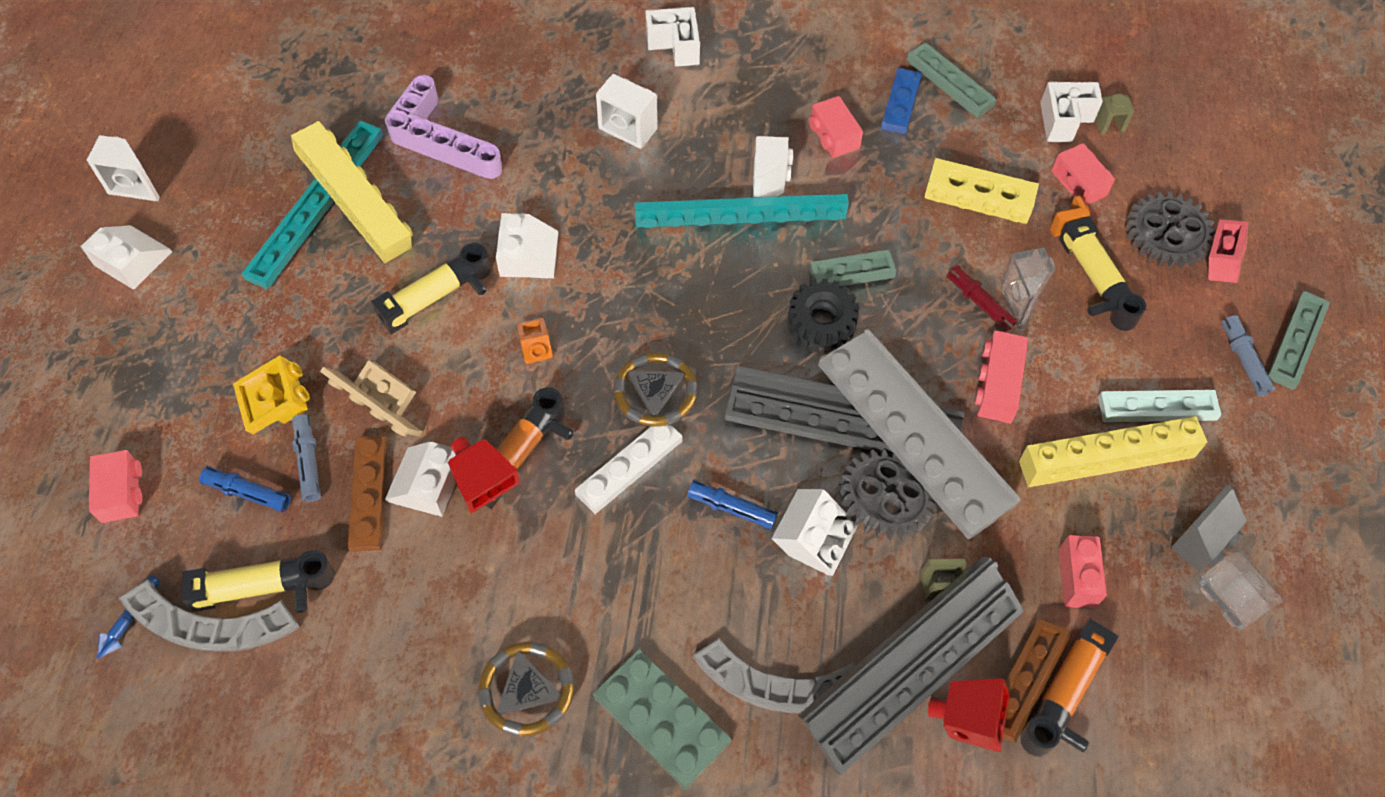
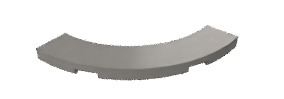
(207, 632)
(758, 688)

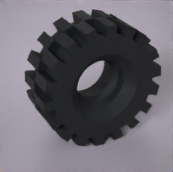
(827, 299)

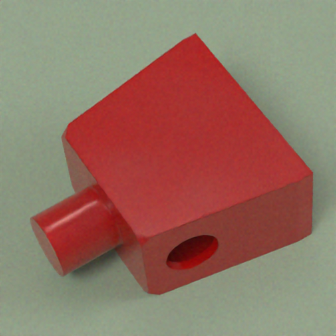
(480, 472)
(974, 712)

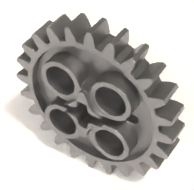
(1180, 244)
(888, 489)

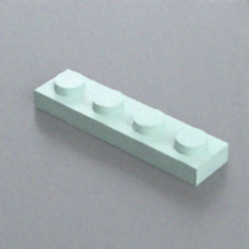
(1158, 405)

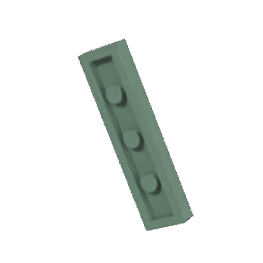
(951, 80)
(1298, 340)

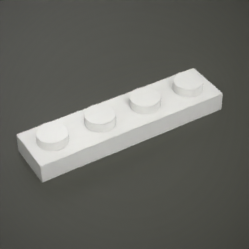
(627, 466)

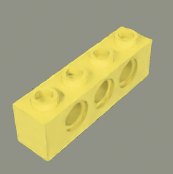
(981, 191)

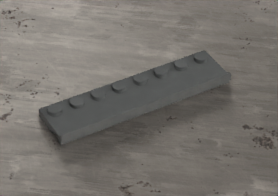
(804, 409)
(911, 664)

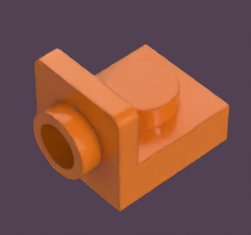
(1076, 211)
(534, 340)

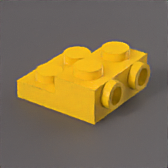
(271, 394)

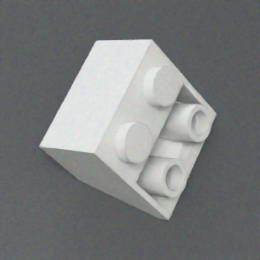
(815, 530)

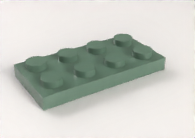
(662, 719)

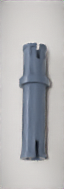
(1242, 345)
(305, 447)

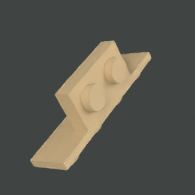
(379, 391)

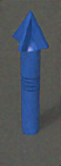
(109, 641)

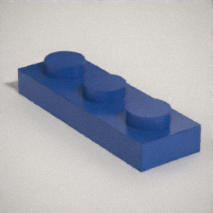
(901, 101)

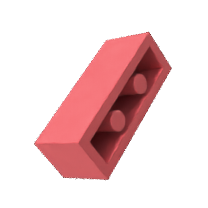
(1001, 376)

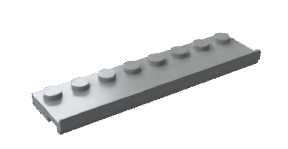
(919, 434)

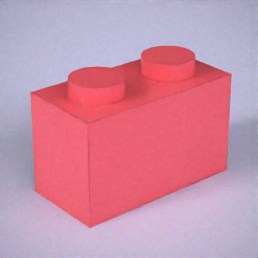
(835, 127)
(1083, 174)
(1228, 251)
(114, 486)
(1082, 571)

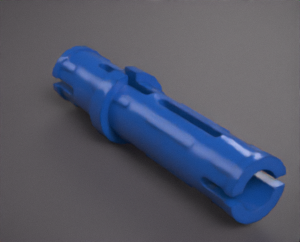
(233, 484)
(727, 502)

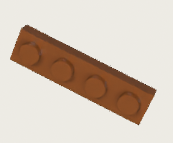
(367, 494)
(1032, 673)

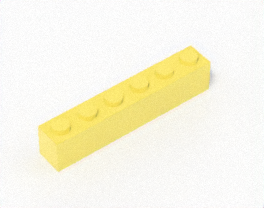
(352, 192)

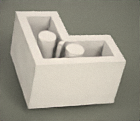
(674, 30)
(1066, 106)

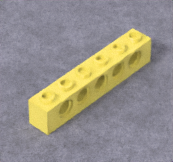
(1112, 451)

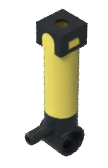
(469, 267)
(1118, 298)
(205, 588)

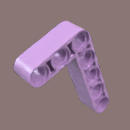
(411, 130)

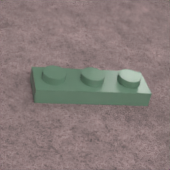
(855, 268)

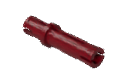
(973, 290)

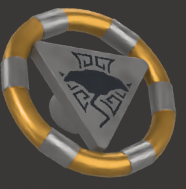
(655, 388)
(525, 689)

